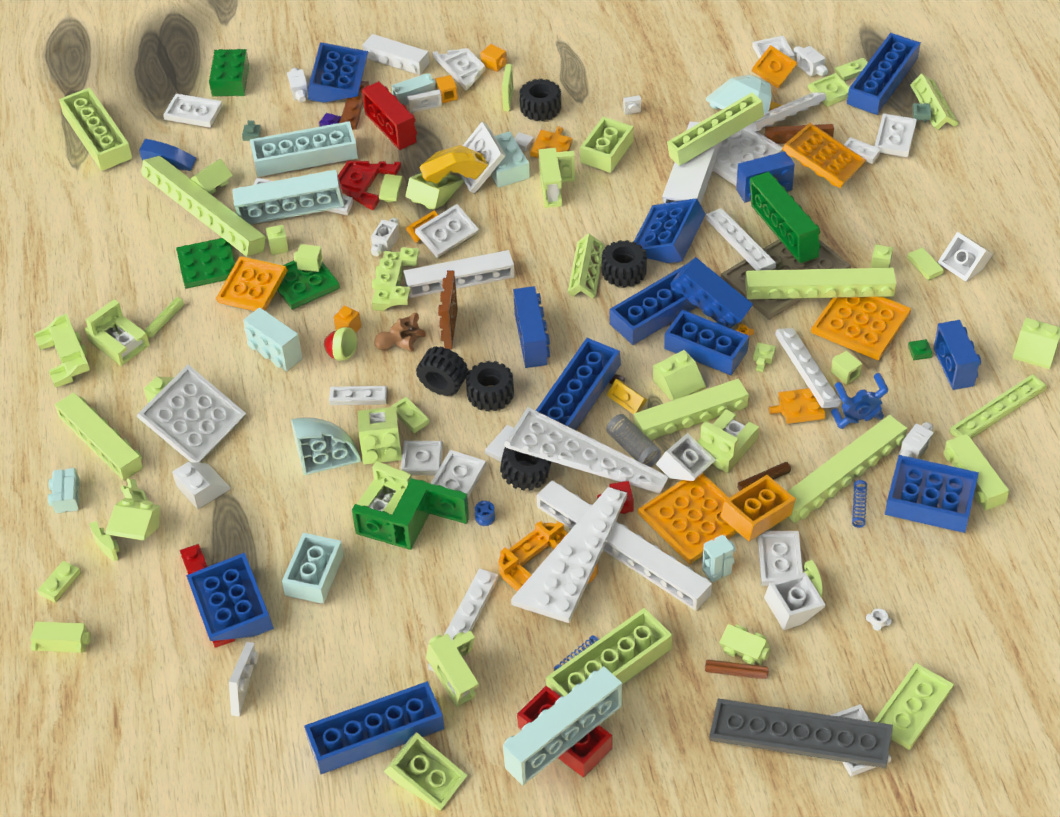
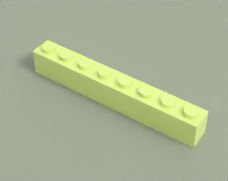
(820, 283)
(846, 466)

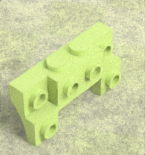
(389, 278)
(71, 353)

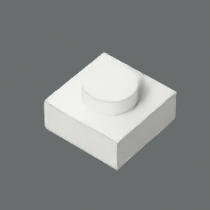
(632, 105)

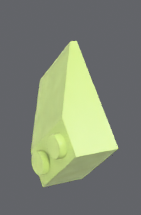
(430, 193)
(425, 772)

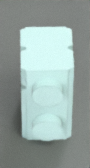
(64, 490)
(718, 558)

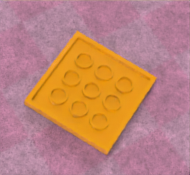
(824, 155)
(861, 323)
(688, 516)

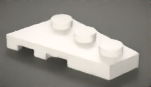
(241, 677)

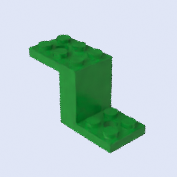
(411, 513)

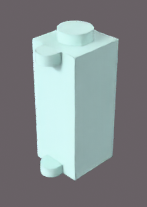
(413, 86)

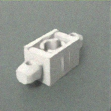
(810, 61)
(298, 84)
(385, 236)
(917, 440)

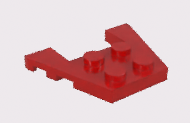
(358, 176)

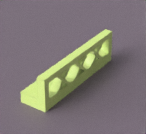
(929, 93)
(582, 263)

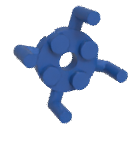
(862, 406)

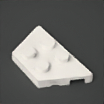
(461, 65)

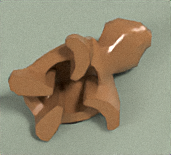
(402, 334)

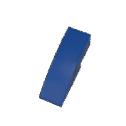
(174, 155)

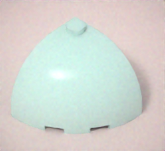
(322, 445)

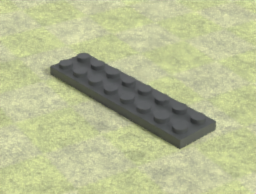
(801, 733)

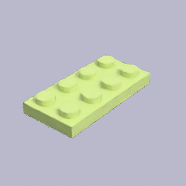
(914, 704)

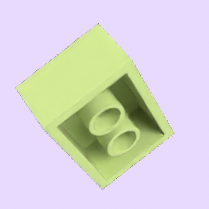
(606, 144)

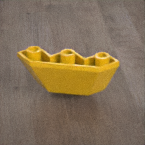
(454, 159)

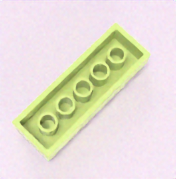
(95, 129)
(621, 651)

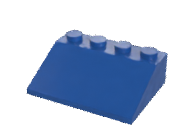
(336, 73)
(670, 230)
(931, 493)
(230, 600)

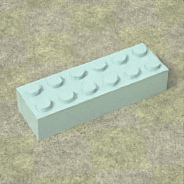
(303, 149)
(288, 197)
(562, 725)

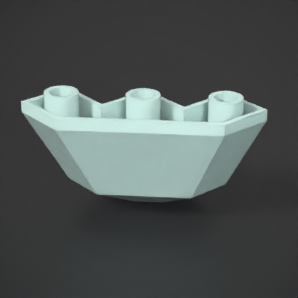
(739, 87)

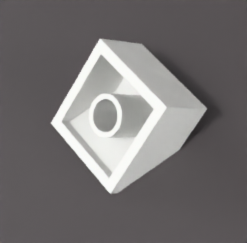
(964, 257)
(685, 459)
(199, 483)
(793, 600)

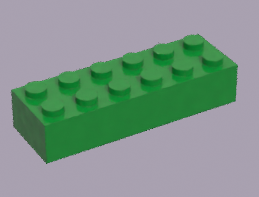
(785, 217)

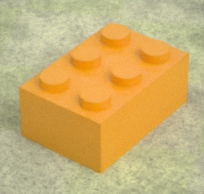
(757, 508)

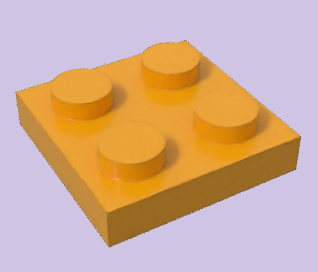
(774, 66)

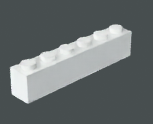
(467, 273)

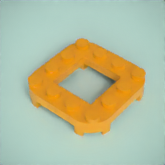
(513, 559)

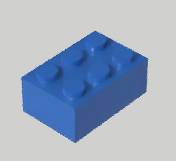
(778, 164)
(956, 354)

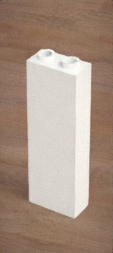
(692, 177)

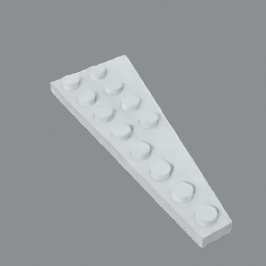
(558, 443)
(563, 575)

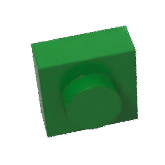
(920, 349)

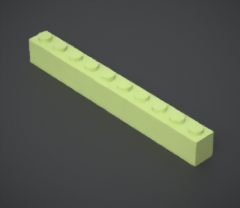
(203, 206)

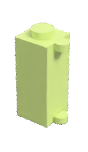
(60, 637)

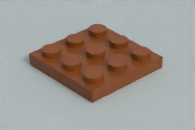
(448, 309)

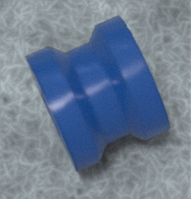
(483, 508)

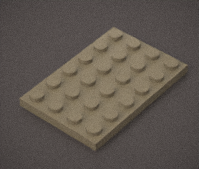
(784, 261)

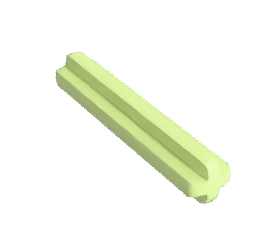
(164, 317)

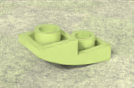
(390, 188)
(104, 541)
(813, 574)

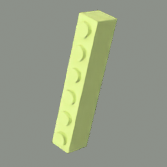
(715, 129)
(691, 409)
(99, 436)

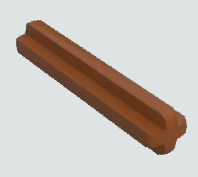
(736, 669)

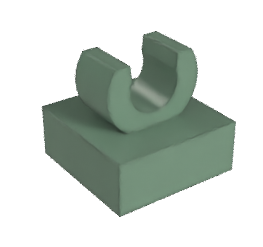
(921, 112)
(251, 131)

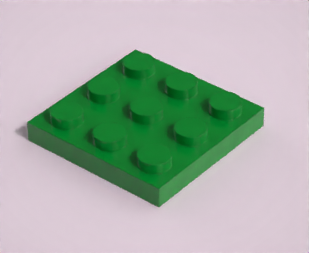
(205, 262)
(305, 286)

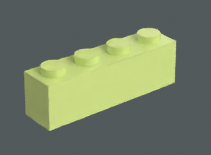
(964, 454)

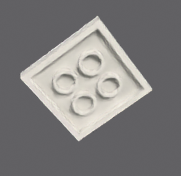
(484, 142)

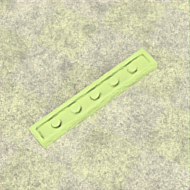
(999, 407)

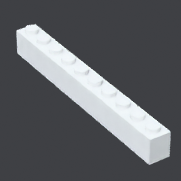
(630, 549)

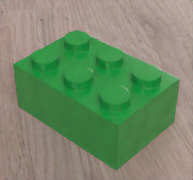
(229, 72)

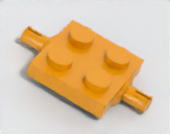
(551, 140)
(798, 406)

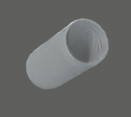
(647, 451)

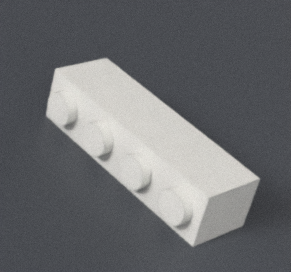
(396, 54)

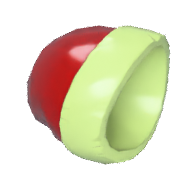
(341, 343)

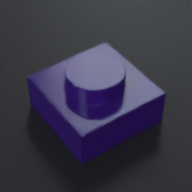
(329, 119)

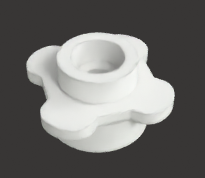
(878, 614)

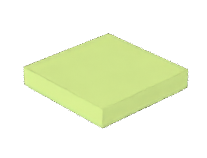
(507, 87)
(834, 88)

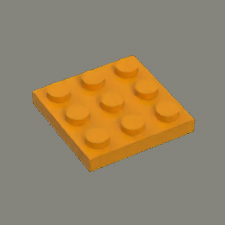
(251, 284)

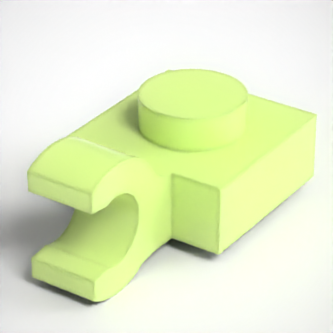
(763, 354)
(133, 492)

